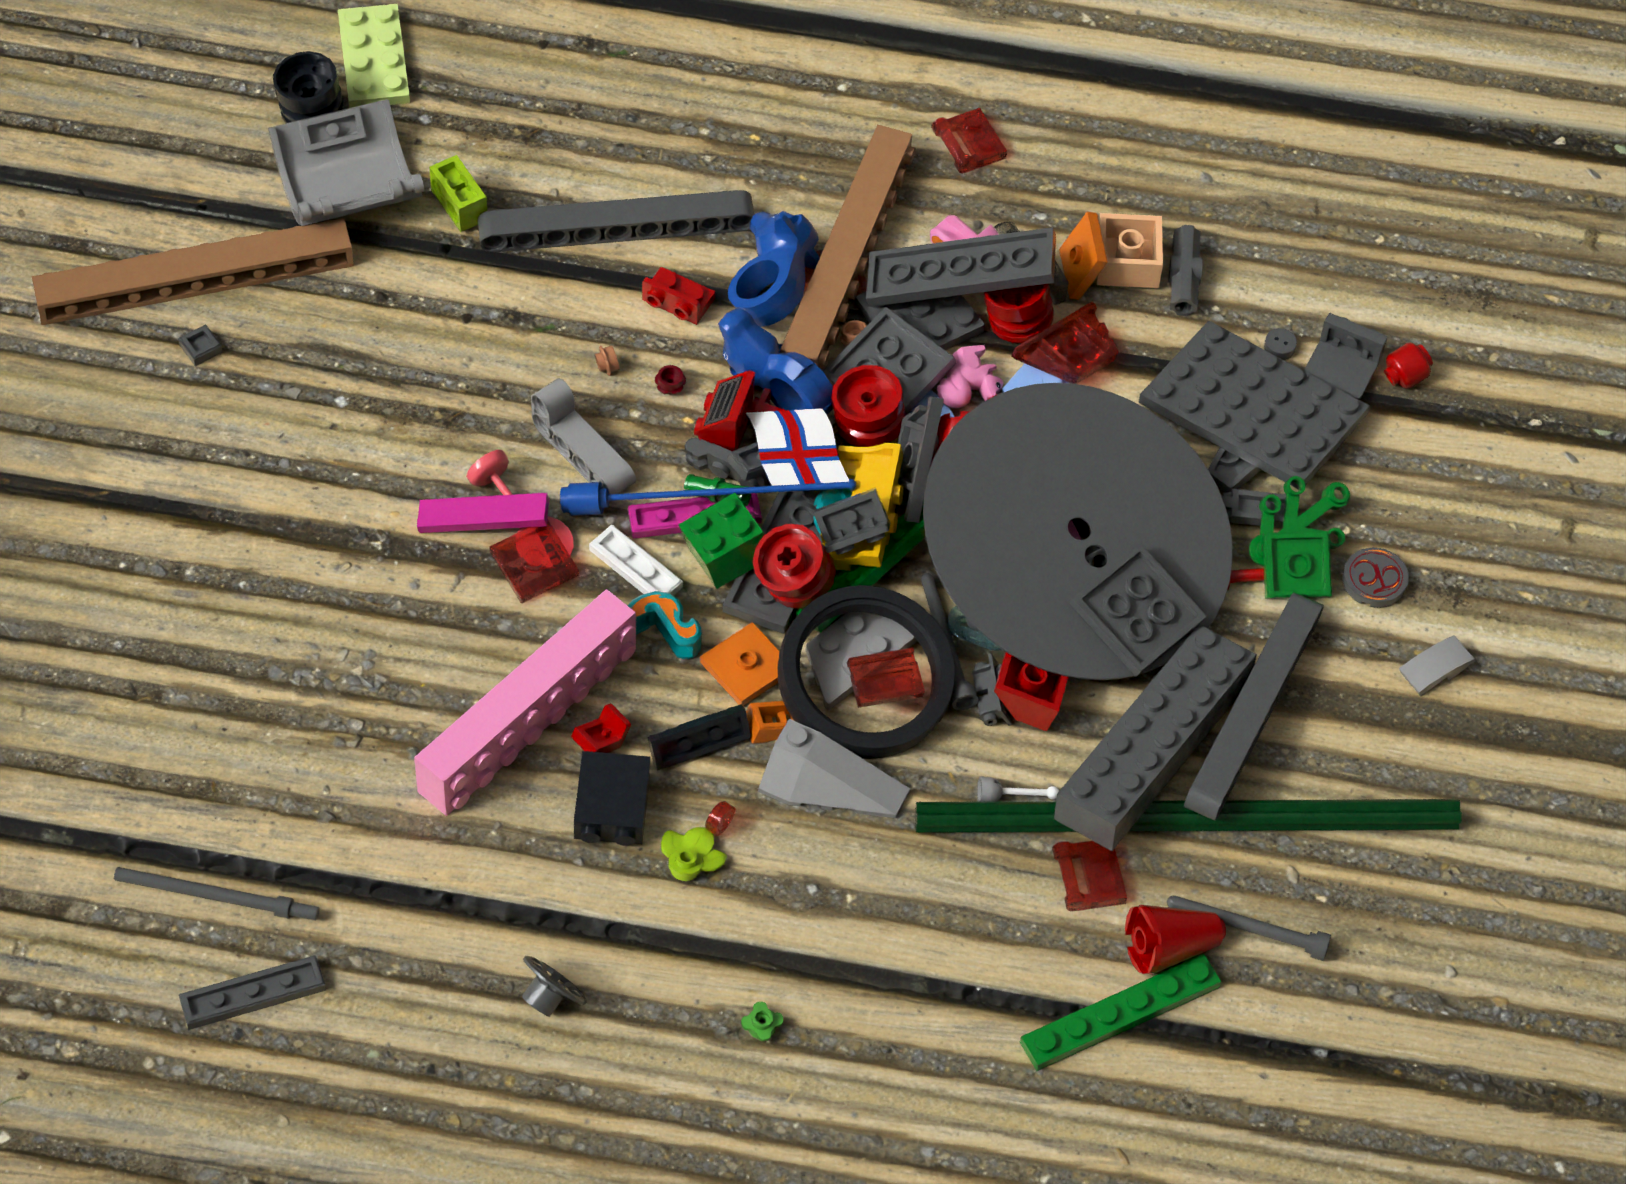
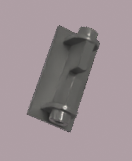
(989, 705)

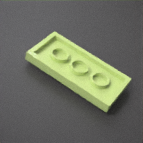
(373, 55)

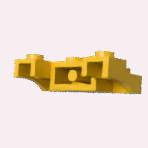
(872, 468)

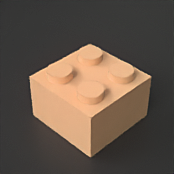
(1132, 250)

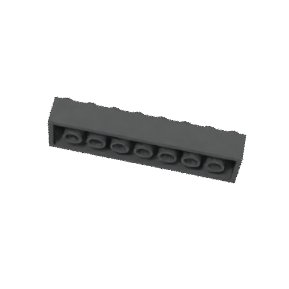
(1154, 737)

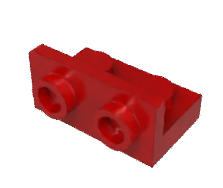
(677, 295)

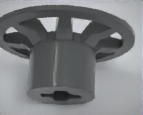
(545, 991)

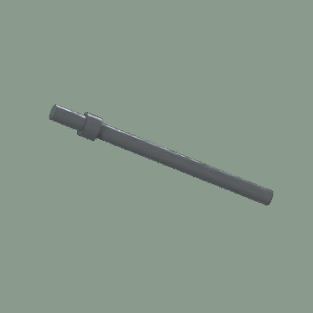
(281, 906)

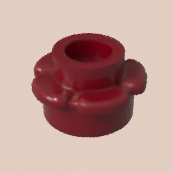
(670, 374)

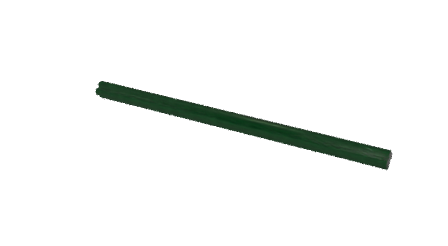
(1172, 816)

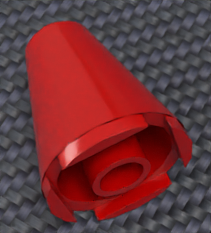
(1170, 936)

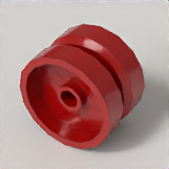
(868, 406)
(793, 565)

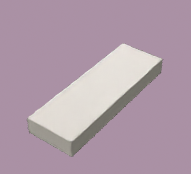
(634, 563)

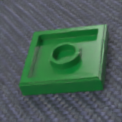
(1297, 564)

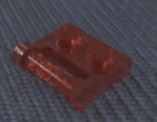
(977, 137)
(1100, 873)

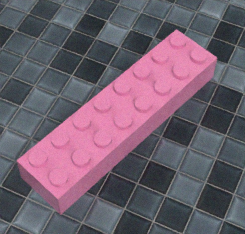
(526, 703)

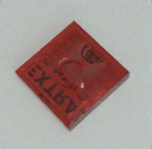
(534, 561)

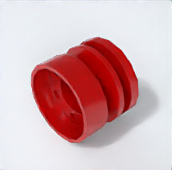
(1019, 311)

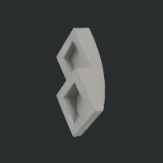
(1435, 664)

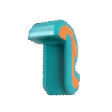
(667, 614)

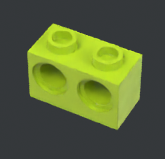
(457, 192)

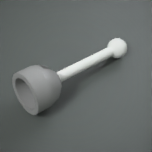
(991, 790)

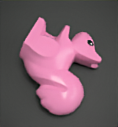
(968, 375)

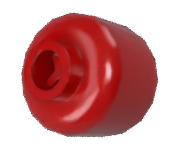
(1408, 365)

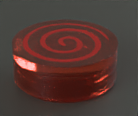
(720, 818)

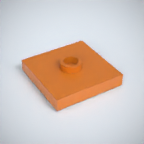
(1083, 255)
(744, 664)

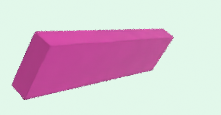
(483, 512)
(664, 516)

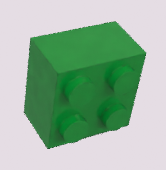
(723, 539)

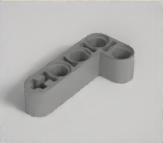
(576, 440)

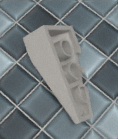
(821, 772)

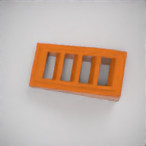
(761, 722)

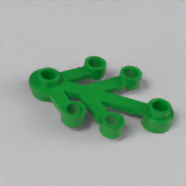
(1291, 520)

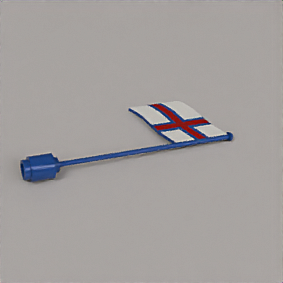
(793, 448)

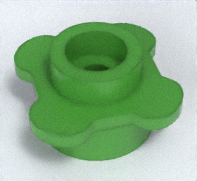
(756, 1029)

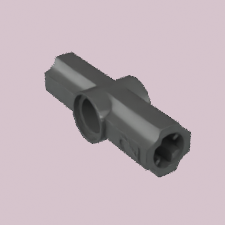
(1185, 270)

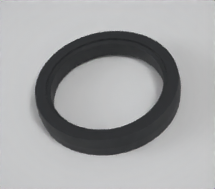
(904, 612)

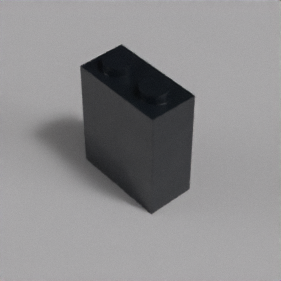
(612, 798)

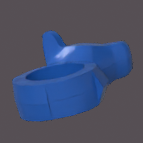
(783, 250)
(792, 377)

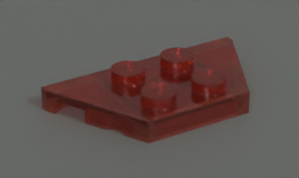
(1070, 347)

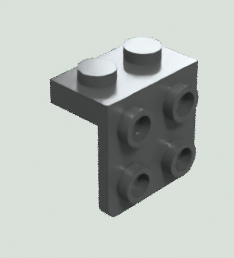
(1346, 355)

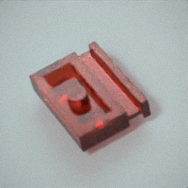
(885, 677)

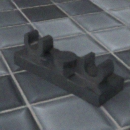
(699, 737)

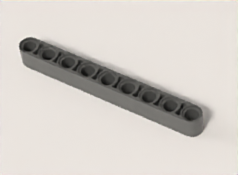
(615, 221)
(1253, 707)

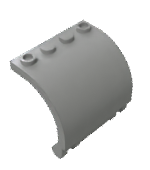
(342, 163)

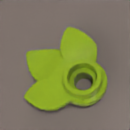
(691, 853)

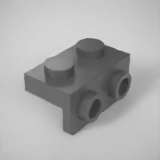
(852, 521)

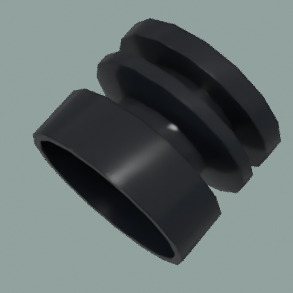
(307, 86)

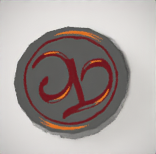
(1375, 577)

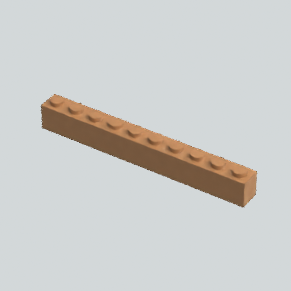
(849, 244)
(192, 271)

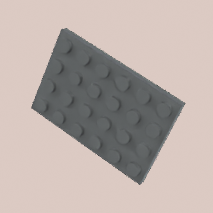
(1254, 404)

